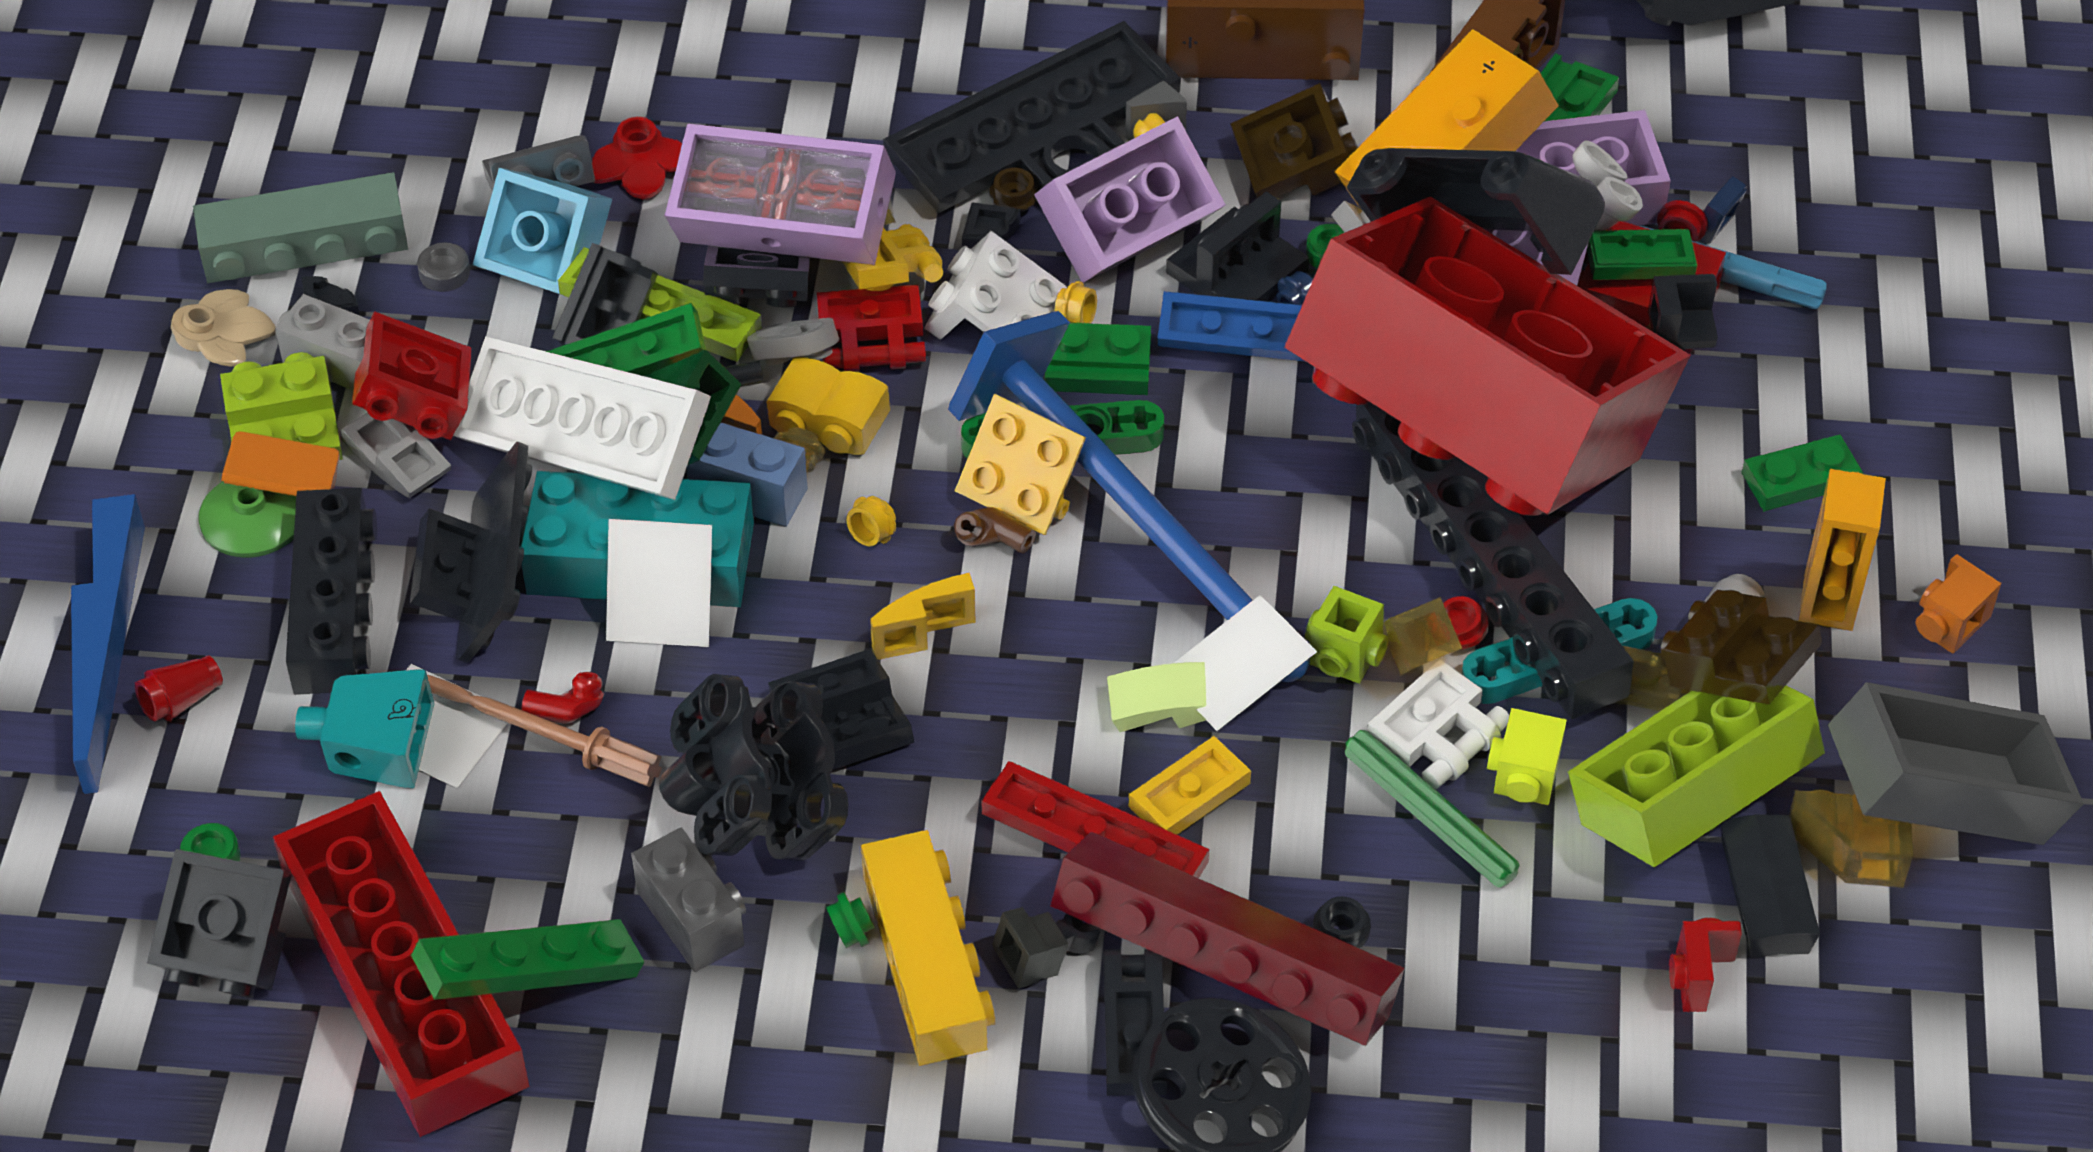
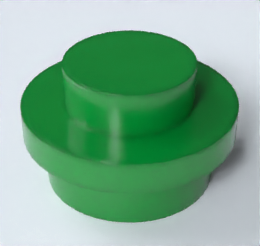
(851, 920)

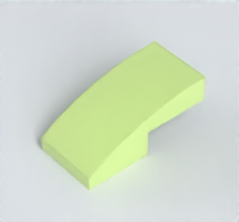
(1158, 694)

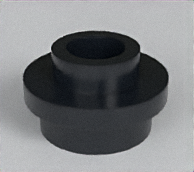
(1344, 912)

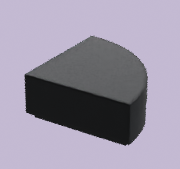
(987, 218)
(322, 290)

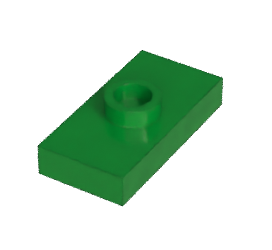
(1640, 254)

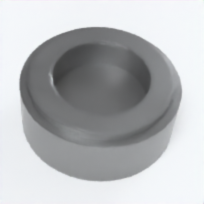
(443, 267)

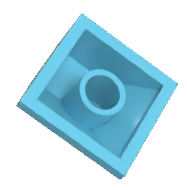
(538, 227)

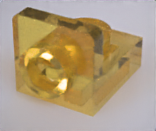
(1650, 682)

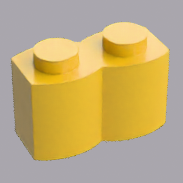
(834, 405)

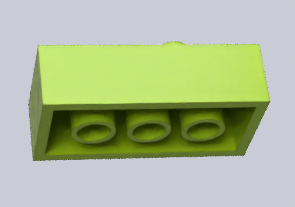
(1693, 769)

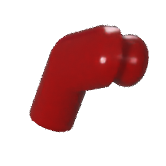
(569, 706)

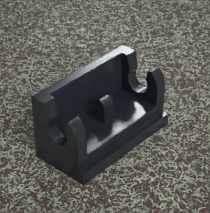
(605, 295)

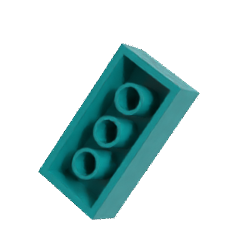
(570, 525)

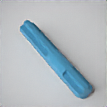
(1772, 280)

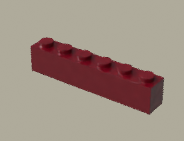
(1227, 937)

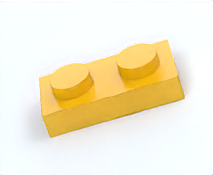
(1190, 787)

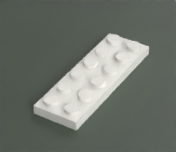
(583, 416)

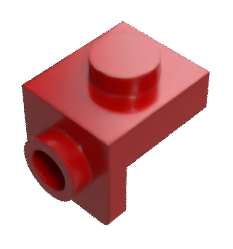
(1698, 946)

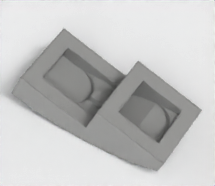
(395, 454)

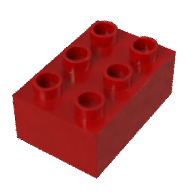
(1484, 355)

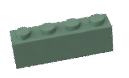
(300, 227)

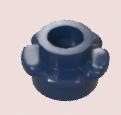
(1294, 288)

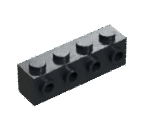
(329, 588)

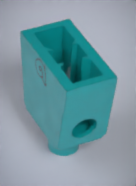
(373, 726)

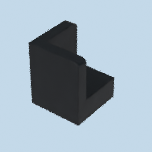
(1683, 310)

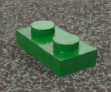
(1797, 471)

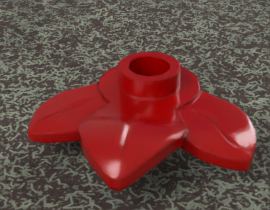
(637, 158)

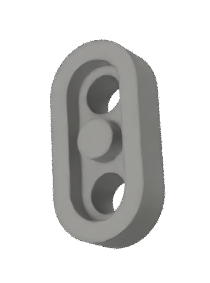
(793, 339)

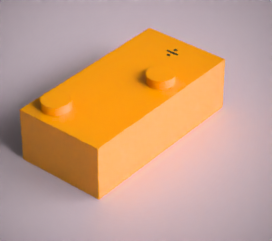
(1468, 102)

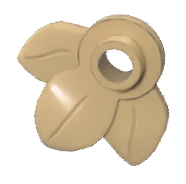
(221, 326)

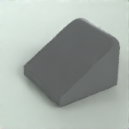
(1158, 99)

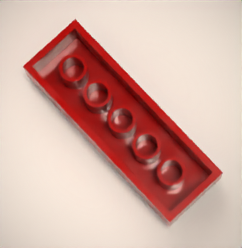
(367, 913)

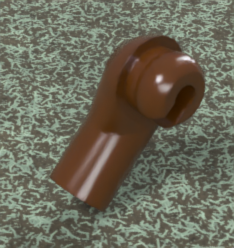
(993, 526)

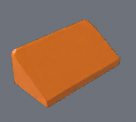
(279, 464)

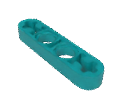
(1520, 678)

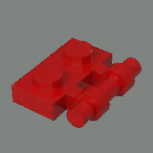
(874, 316)

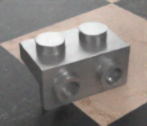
(559, 161)

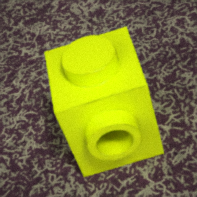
(1527, 756)

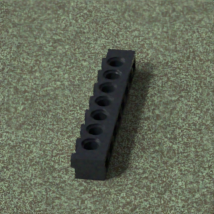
(1506, 568)

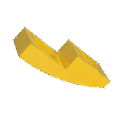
(904, 623)

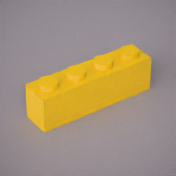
(925, 947)

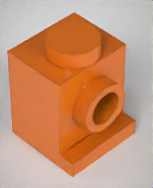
(1957, 605)

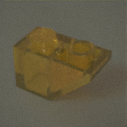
(1849, 843)

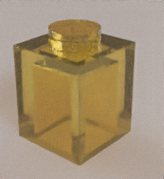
(1421, 636)

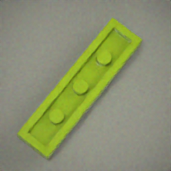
(722, 322)

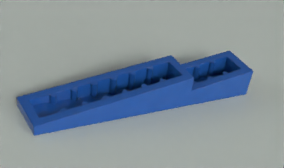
(100, 627)

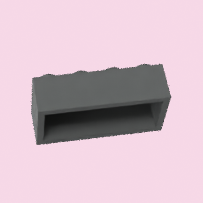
(1954, 764)

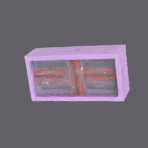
(780, 193)

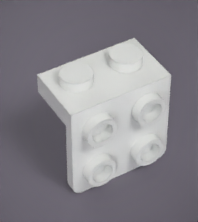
(991, 288)

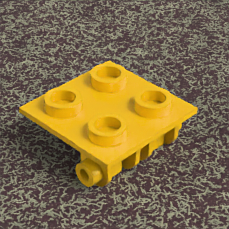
(1021, 464)

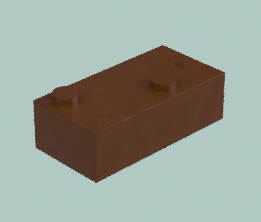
(1264, 39)

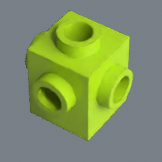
(1347, 635)

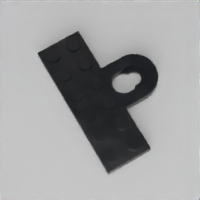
(1030, 118)

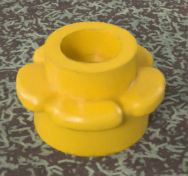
(1077, 303)
(871, 521)

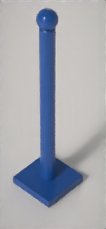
(1012, 365)

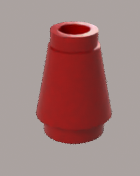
(176, 687)

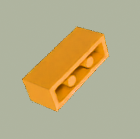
(1842, 549)

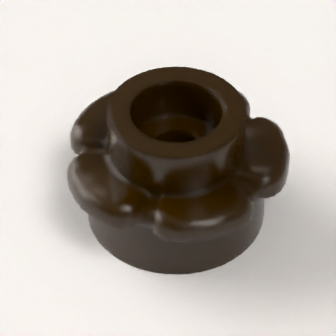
(1014, 189)

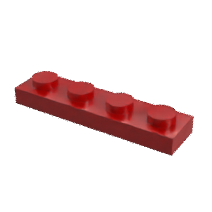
(1067, 816)

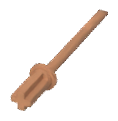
(598, 748)

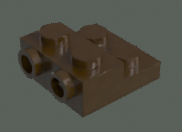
(1295, 143)
(1737, 648)

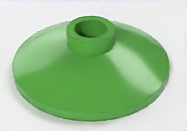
(247, 520)

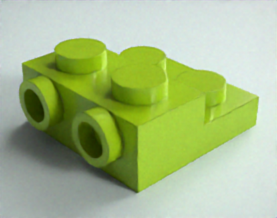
(283, 400)

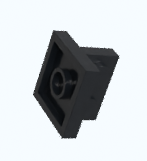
(1239, 254)

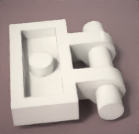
(1429, 710)

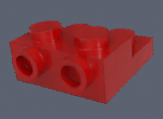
(413, 377)

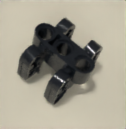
(752, 772)

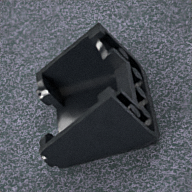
(1490, 190)

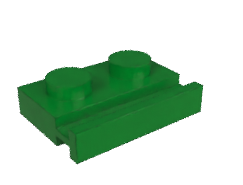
(1578, 88)
(1101, 360)

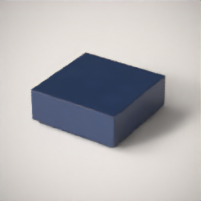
(1723, 207)

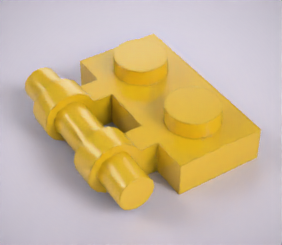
(898, 254)

